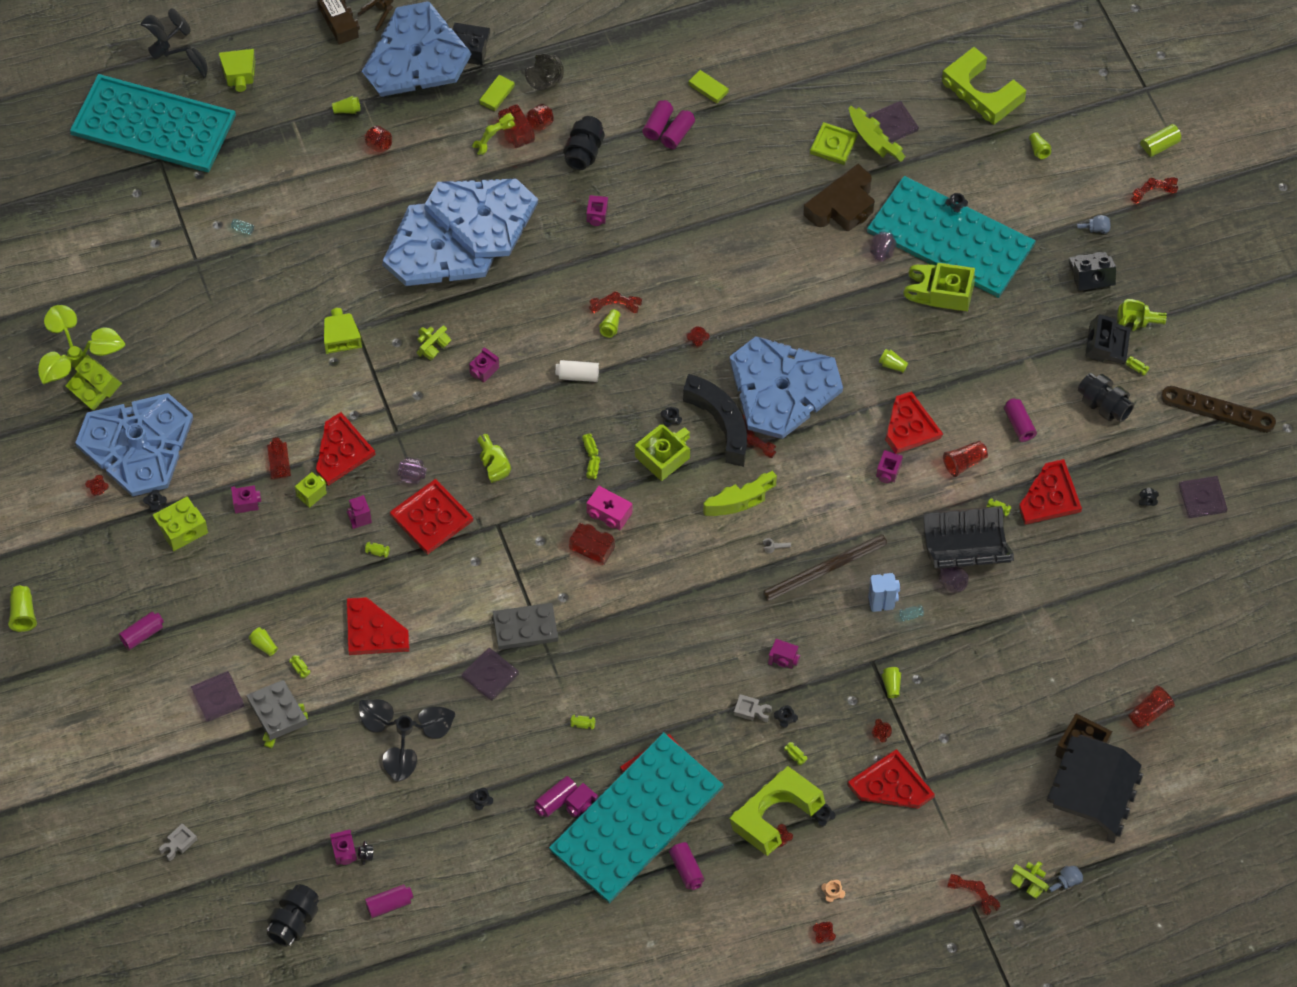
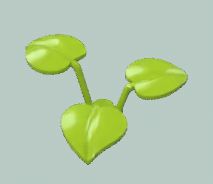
(55, 367)

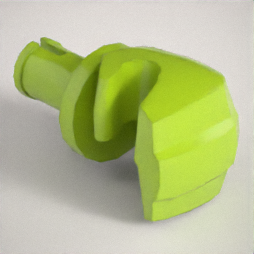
(1139, 314)
(500, 465)

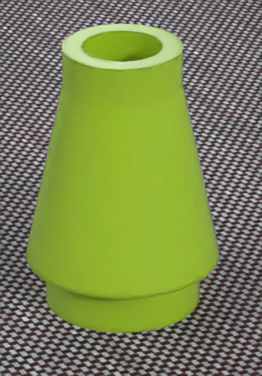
(349, 105)
(1040, 146)
(609, 325)
(893, 361)
(262, 641)
(892, 680)

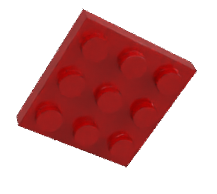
(431, 516)

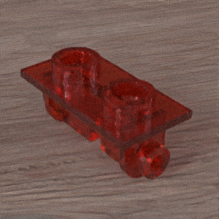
(278, 459)

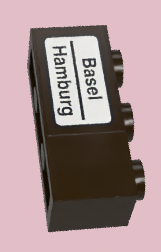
(339, 20)

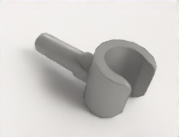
(770, 549)

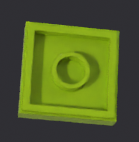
(833, 143)

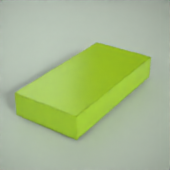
(708, 86)
(497, 93)

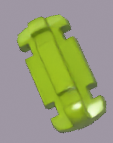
(1137, 365)
(590, 445)
(593, 467)
(1006, 510)
(377, 549)
(299, 666)
(582, 722)
(795, 753)

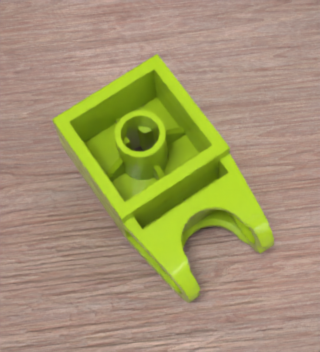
(942, 286)

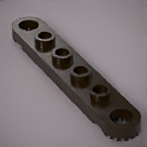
(1218, 409)

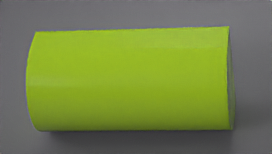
(1161, 140)

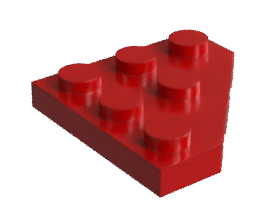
(910, 424)
(341, 449)
(1050, 495)
(373, 629)
(891, 783)

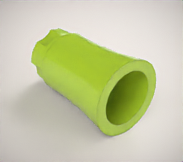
(21, 610)

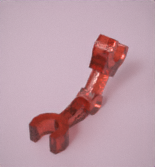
(1152, 183)
(615, 297)
(767, 448)
(978, 886)

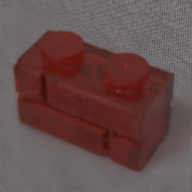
(521, 132)
(592, 543)

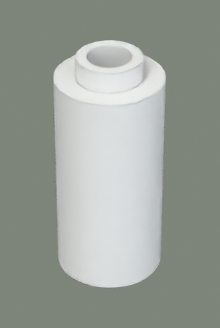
(577, 371)

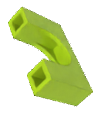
(990, 105)
(785, 787)

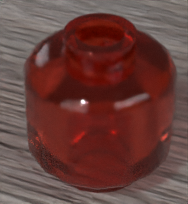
(540, 117)
(378, 139)

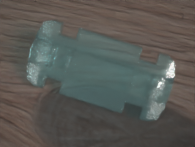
(242, 226)
(911, 612)

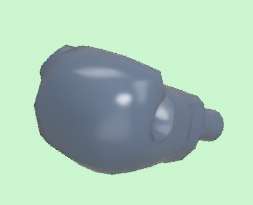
(1097, 224)
(1069, 877)

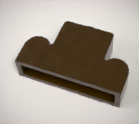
(844, 201)

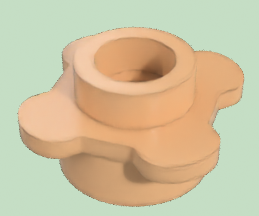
(833, 885)

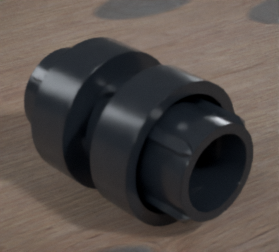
(583, 143)
(1099, 393)
(287, 923)

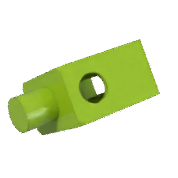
(238, 68)
(340, 332)

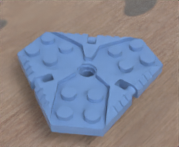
(418, 47)
(483, 214)
(425, 249)
(782, 385)
(143, 461)

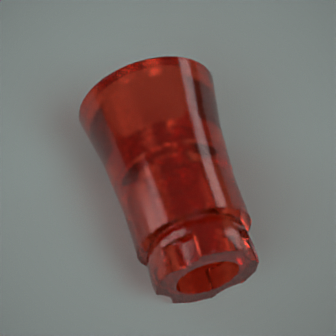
(963, 458)
(1151, 707)

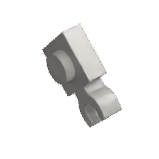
(749, 708)
(179, 840)

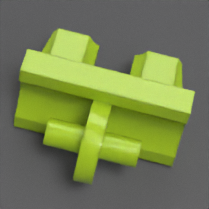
(427, 349)
(1021, 875)

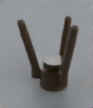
(380, 4)

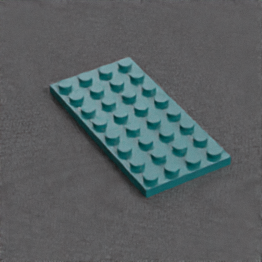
(153, 123)
(937, 234)
(636, 817)

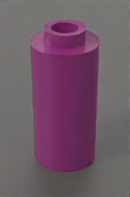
(657, 120)
(678, 129)
(1020, 420)
(141, 630)
(554, 797)
(686, 866)
(388, 900)

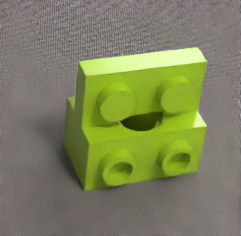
(98, 376)
(181, 523)

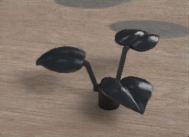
(162, 46)
(399, 762)

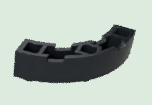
(725, 412)

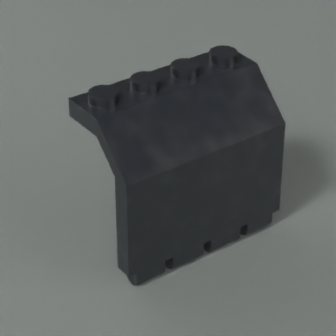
(966, 537)
(1096, 783)

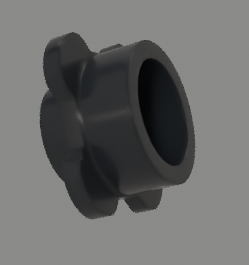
(960, 199)
(671, 411)
(1148, 497)
(155, 505)
(785, 710)
(481, 793)
(829, 815)
(365, 852)

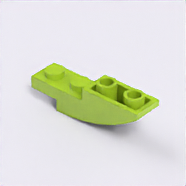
(873, 135)
(736, 500)

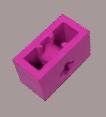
(609, 508)

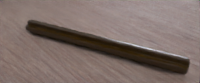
(825, 567)

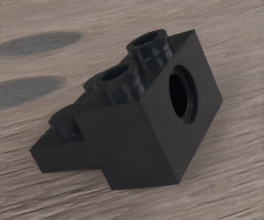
(475, 40)
(1093, 270)
(1107, 340)

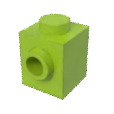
(311, 489)

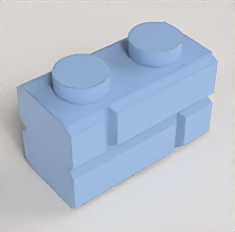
(883, 592)

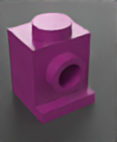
(597, 213)
(484, 365)
(889, 467)
(245, 499)
(359, 512)
(784, 654)
(580, 800)
(339, 842)

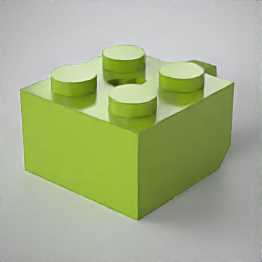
(663, 451)

